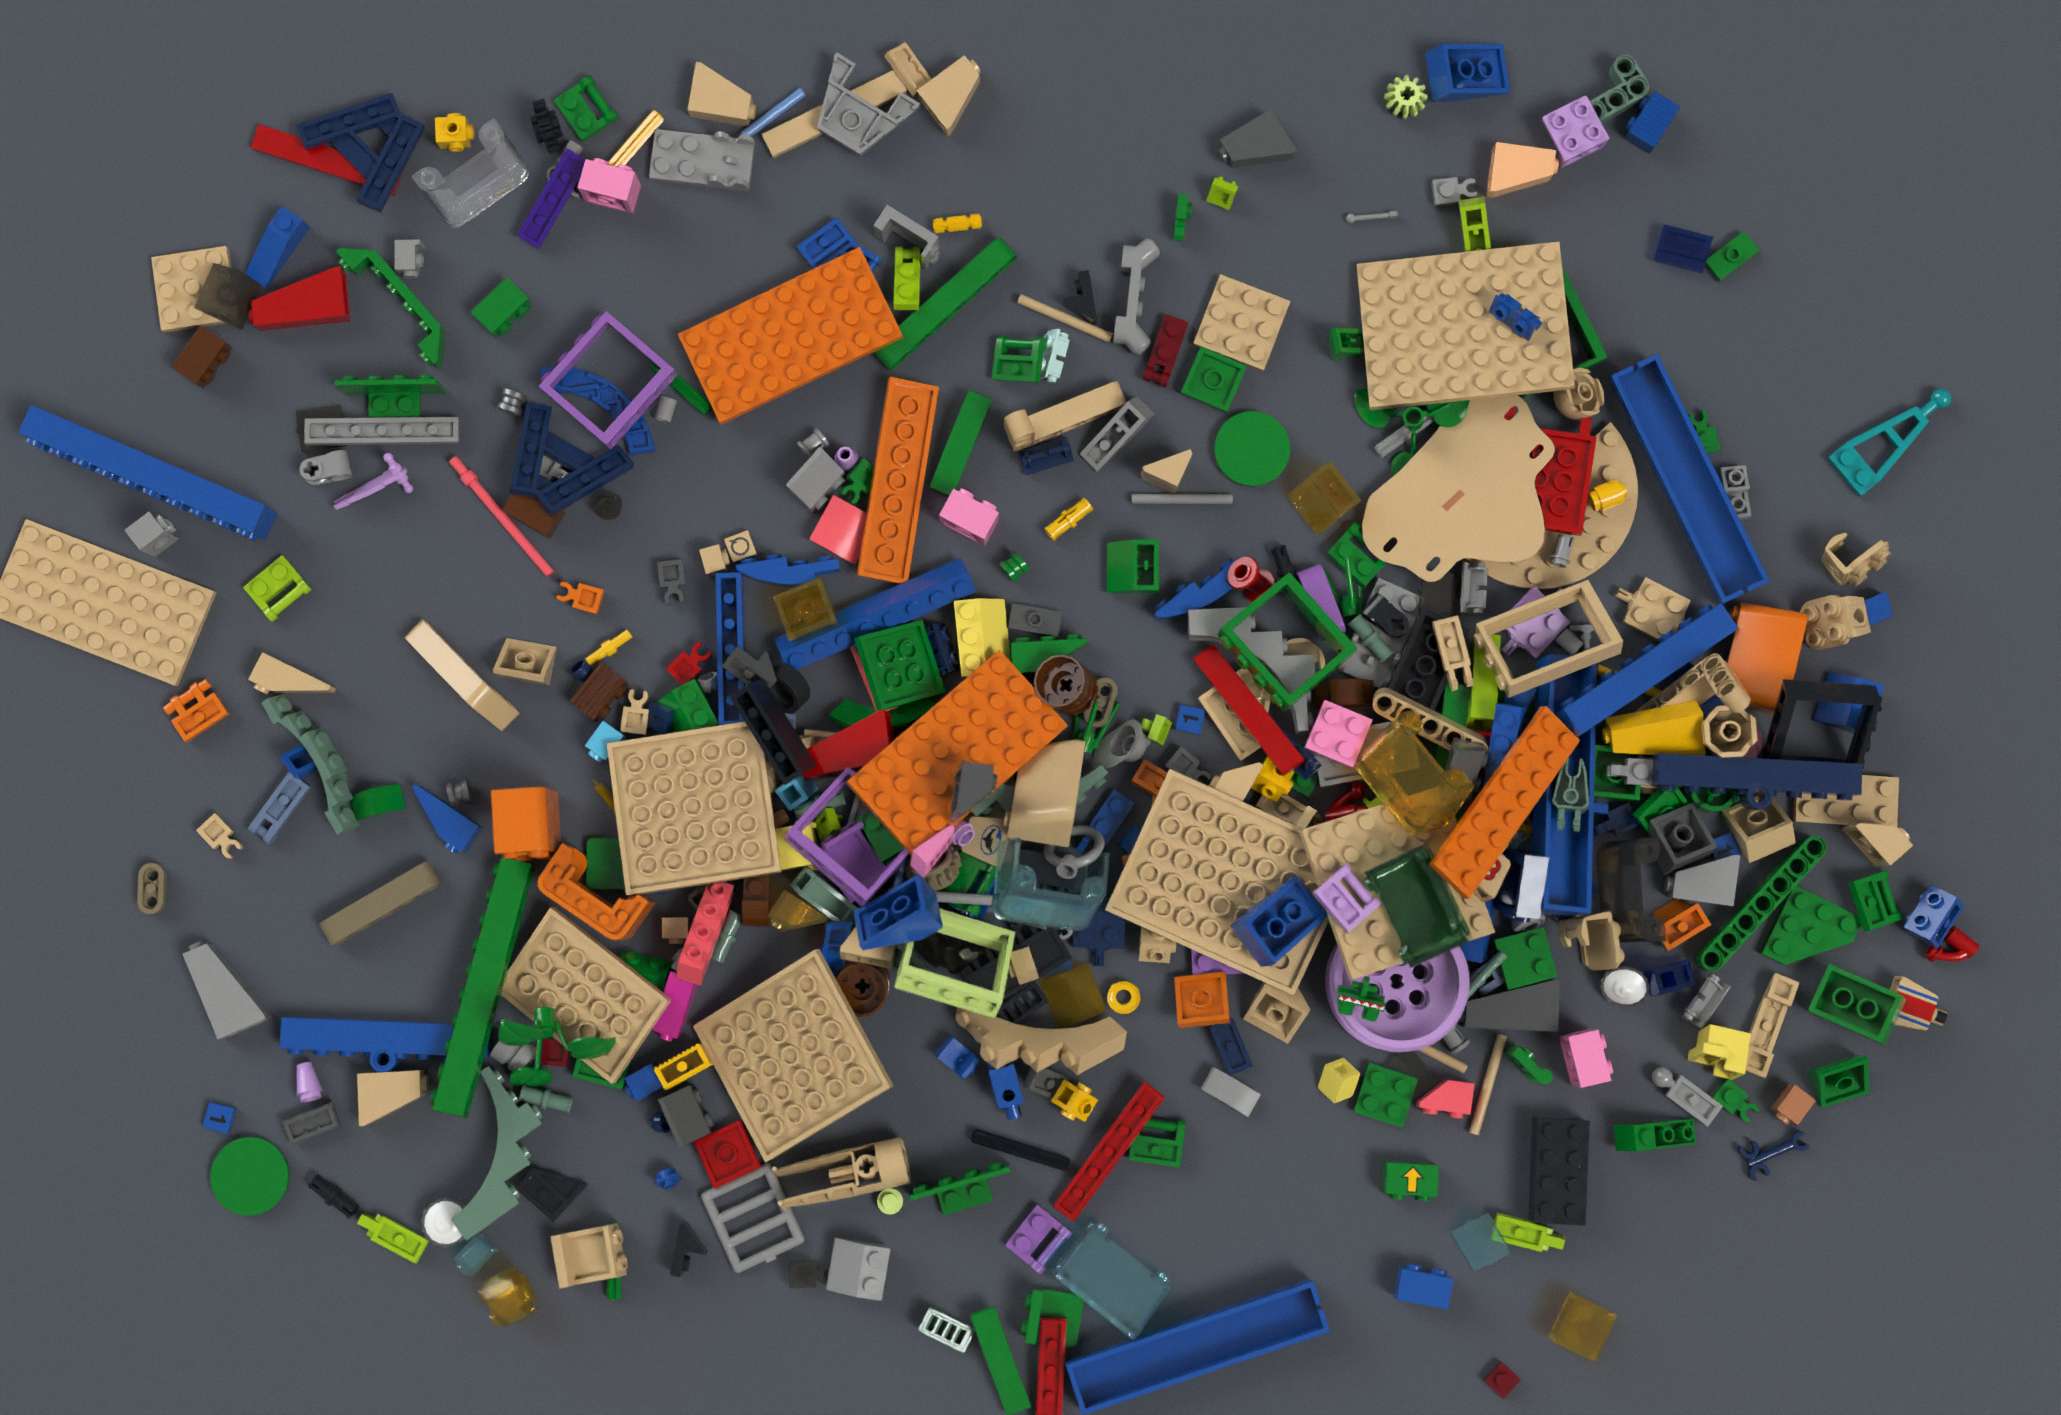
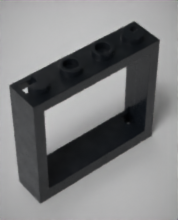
(1824, 692)

